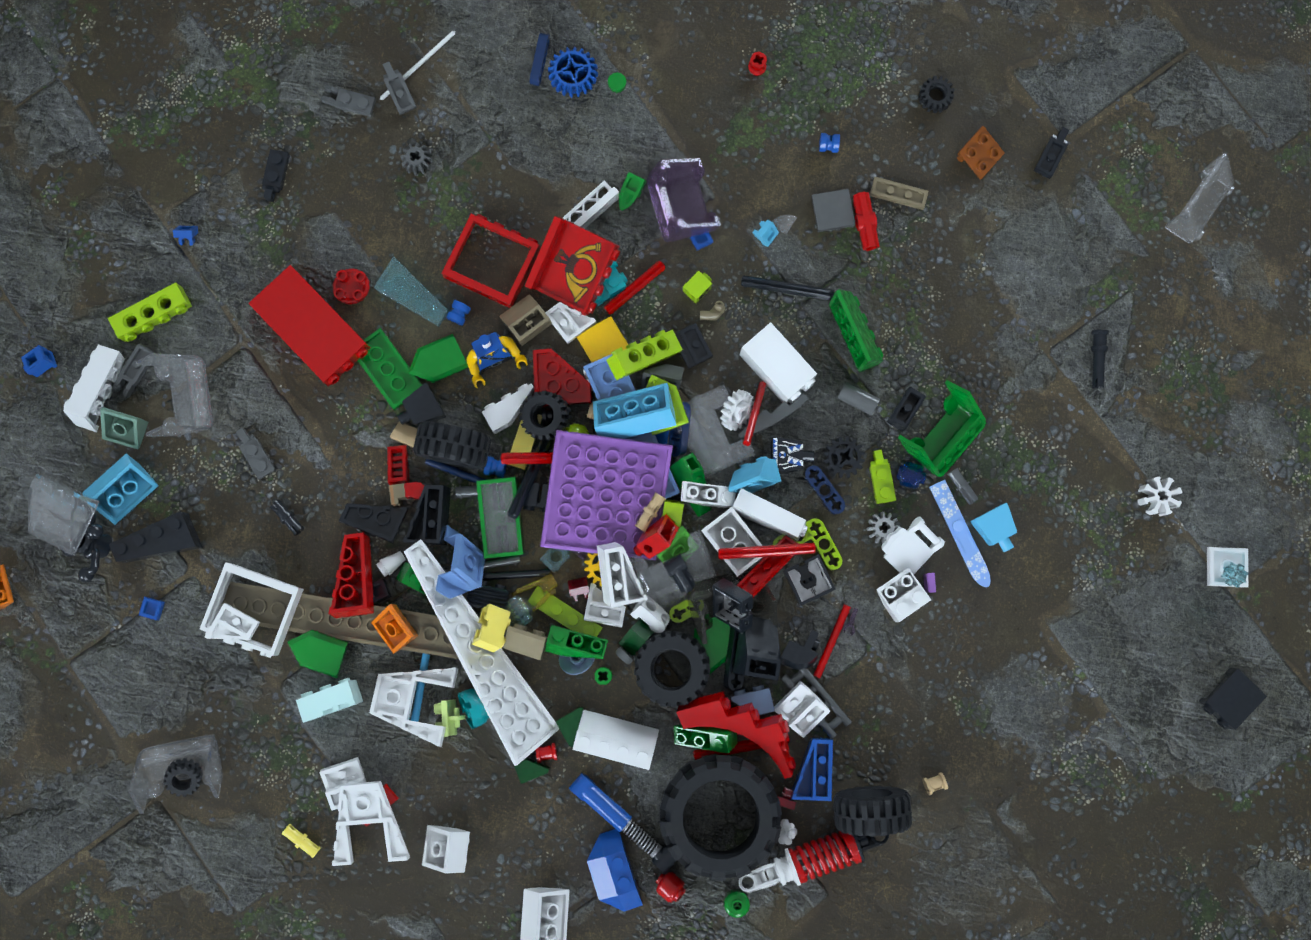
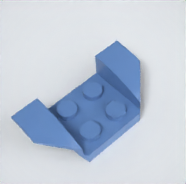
(466, 566)

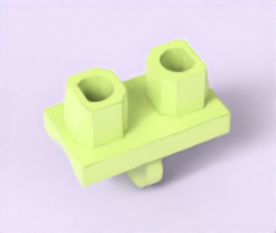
(450, 716)

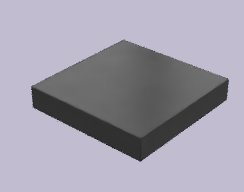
(833, 210)

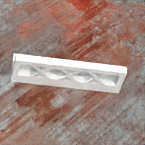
(597, 209)

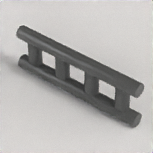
(828, 701)

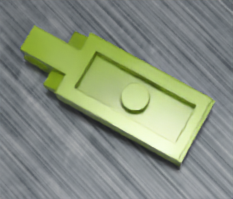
(882, 479)

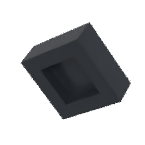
(380, 591)

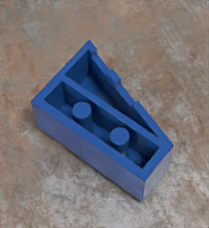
(815, 772)

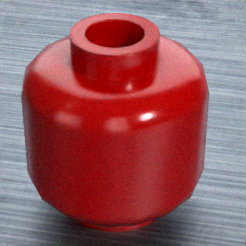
(670, 887)

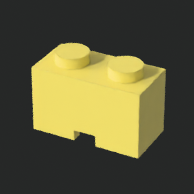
(493, 628)

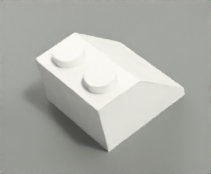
(446, 849)

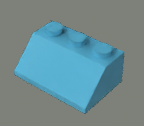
(121, 488)

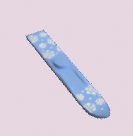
(961, 533)

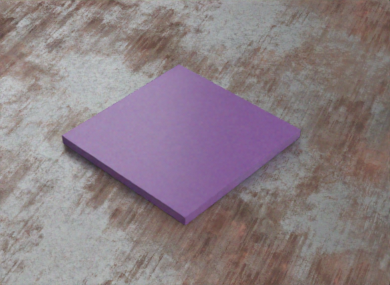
(601, 490)

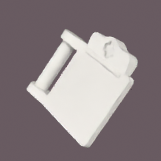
(907, 550)

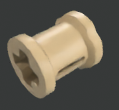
(935, 783)

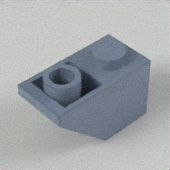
(759, 697)

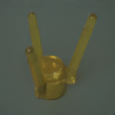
(546, 583)

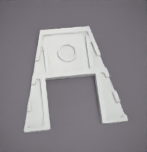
(395, 697)
(365, 805)

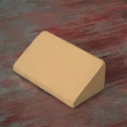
(404, 434)

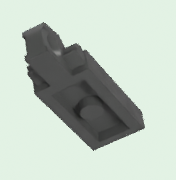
(398, 89)
(255, 454)

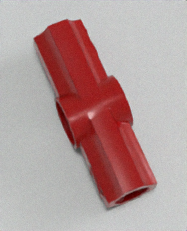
(866, 221)

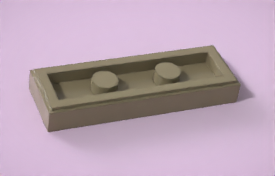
(899, 193)

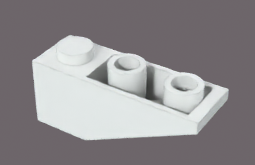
(506, 411)
(707, 495)

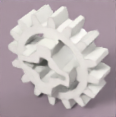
(737, 410)

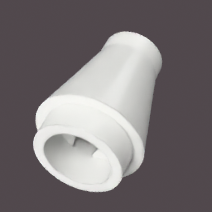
(391, 563)

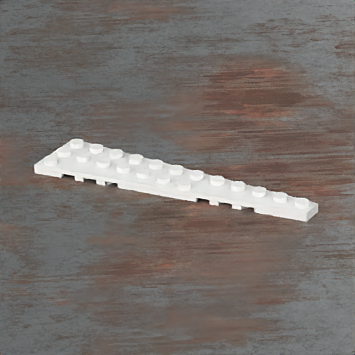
(506, 696)

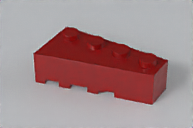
(354, 578)

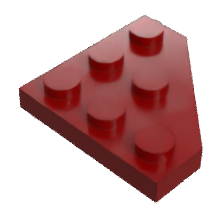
(559, 377)

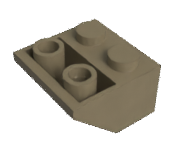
(525, 319)
(525, 642)

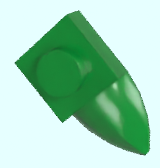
(630, 190)

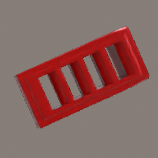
(400, 476)

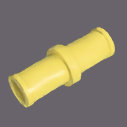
(301, 840)

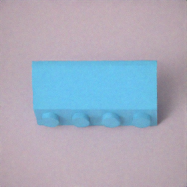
(634, 412)

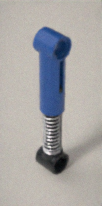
(616, 816)

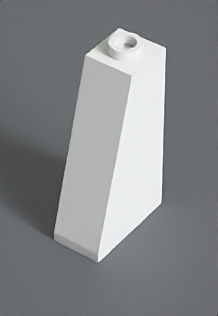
(769, 515)

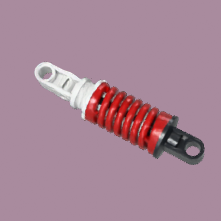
(812, 858)

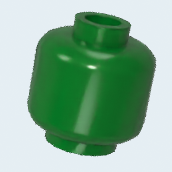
(736, 896)

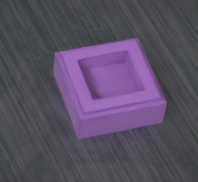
(929, 582)

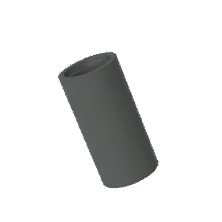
(858, 398)

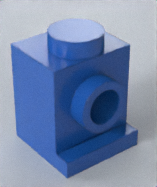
(38, 361)

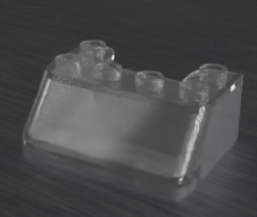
(708, 438)

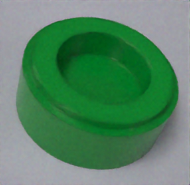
(617, 82)

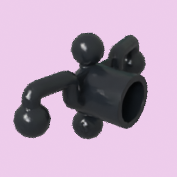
(93, 546)

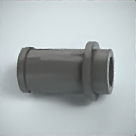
(466, 492)

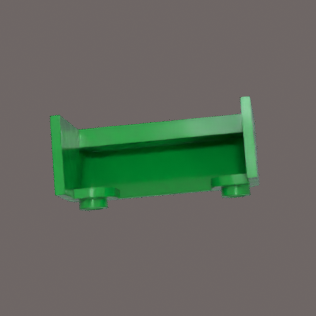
(950, 435)

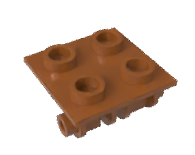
(981, 152)

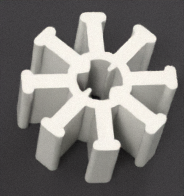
(1153, 497)

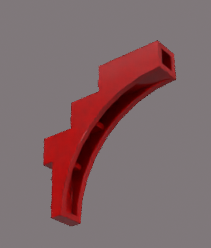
(768, 733)

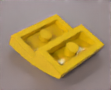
(602, 339)

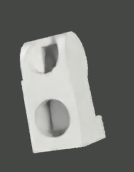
(652, 614)

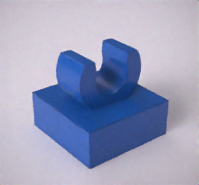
(185, 232)

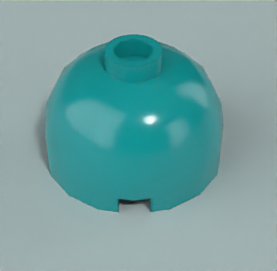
(473, 708)

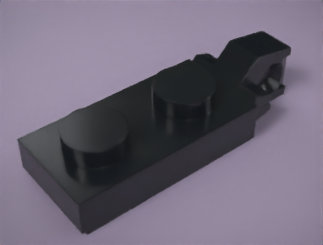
(1052, 154)
(275, 173)

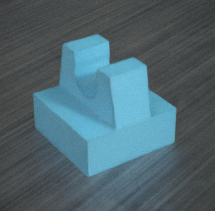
(766, 233)

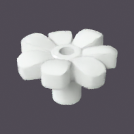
(787, 832)

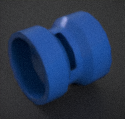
(829, 142)
(459, 312)
(494, 467)

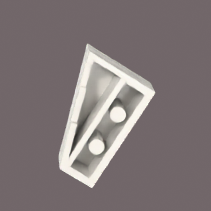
(617, 576)

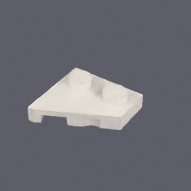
(601, 613)

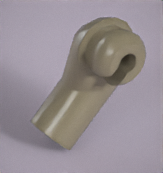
(714, 314)

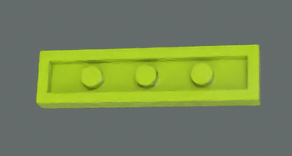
(564, 613)

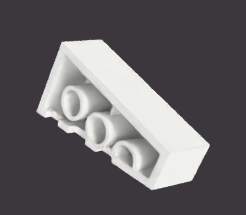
(94, 387)

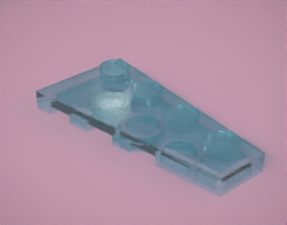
(407, 291)

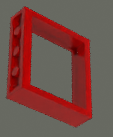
(506, 300)

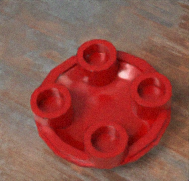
(350, 286)

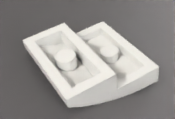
(801, 709)
(339, 774)

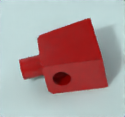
(656, 538)

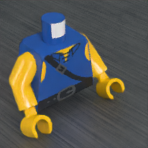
(491, 351)

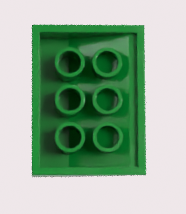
(855, 330)

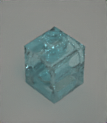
(555, 566)

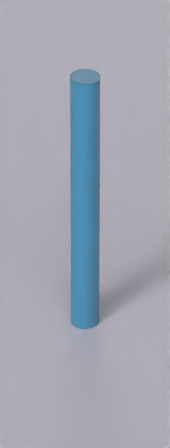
(420, 689)

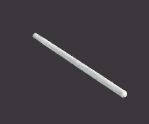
(424, 59)

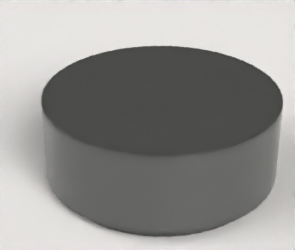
(624, 655)

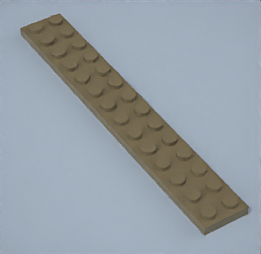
(312, 612)

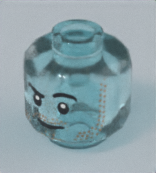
(520, 610)

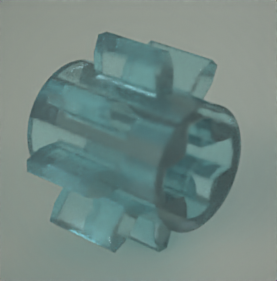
(1234, 574)

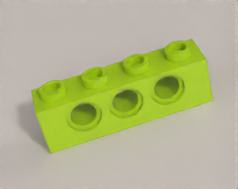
(122, 321)
(643, 354)

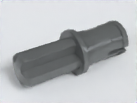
(963, 486)

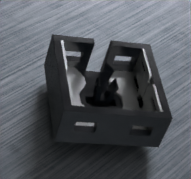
(814, 587)
(734, 605)

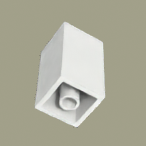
(778, 364)

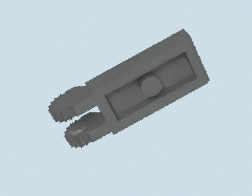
(350, 101)
(132, 372)

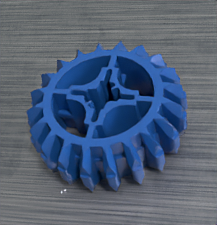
(556, 75)

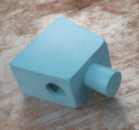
(996, 527)

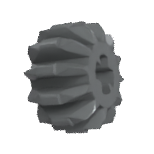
(416, 165)

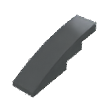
(766, 420)

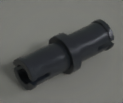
(287, 517)

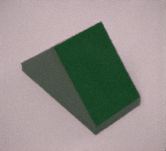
(636, 637)
(569, 725)
(530, 769)

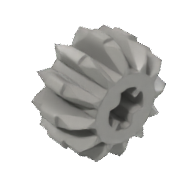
(878, 522)

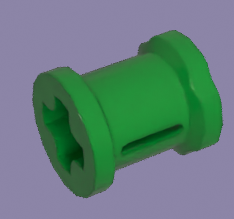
(597, 675)

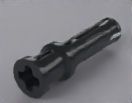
(1099, 348)

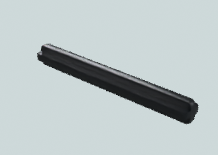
(786, 287)
(527, 482)

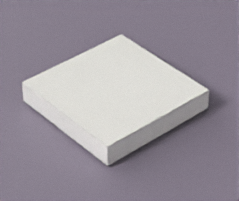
(1222, 557)

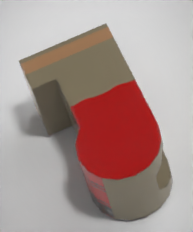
(405, 491)

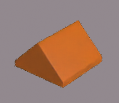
(394, 628)

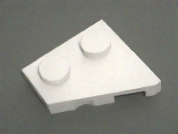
(569, 321)
(232, 624)

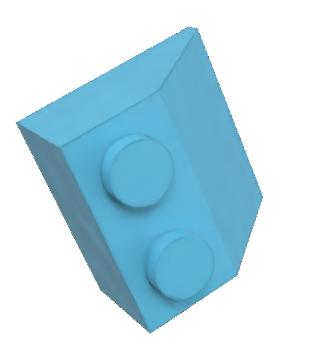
(755, 475)

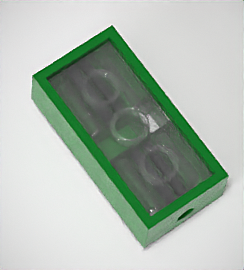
(500, 533)

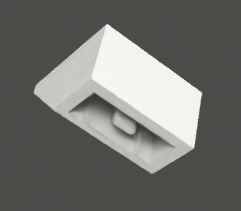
(902, 595)

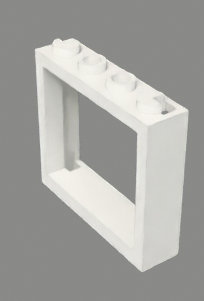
(220, 592)

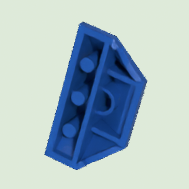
(613, 872)

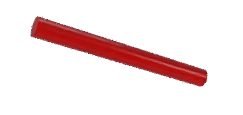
(754, 413)
(832, 640)

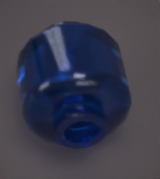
(911, 475)

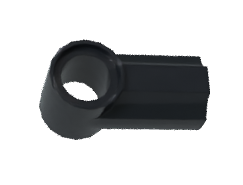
(679, 572)

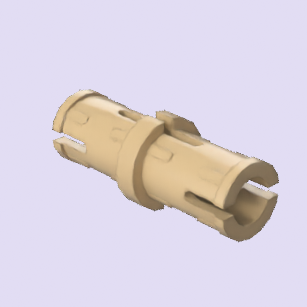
(650, 512)

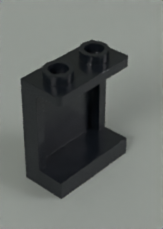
(1233, 699)

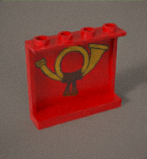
(572, 265)

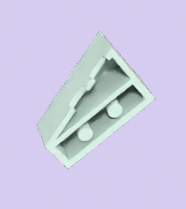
(329, 699)

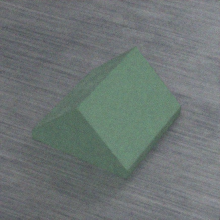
(122, 428)

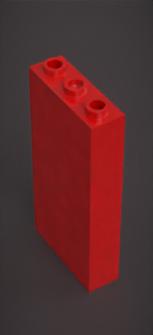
(309, 326)

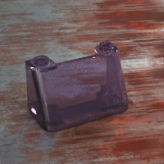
(679, 199)

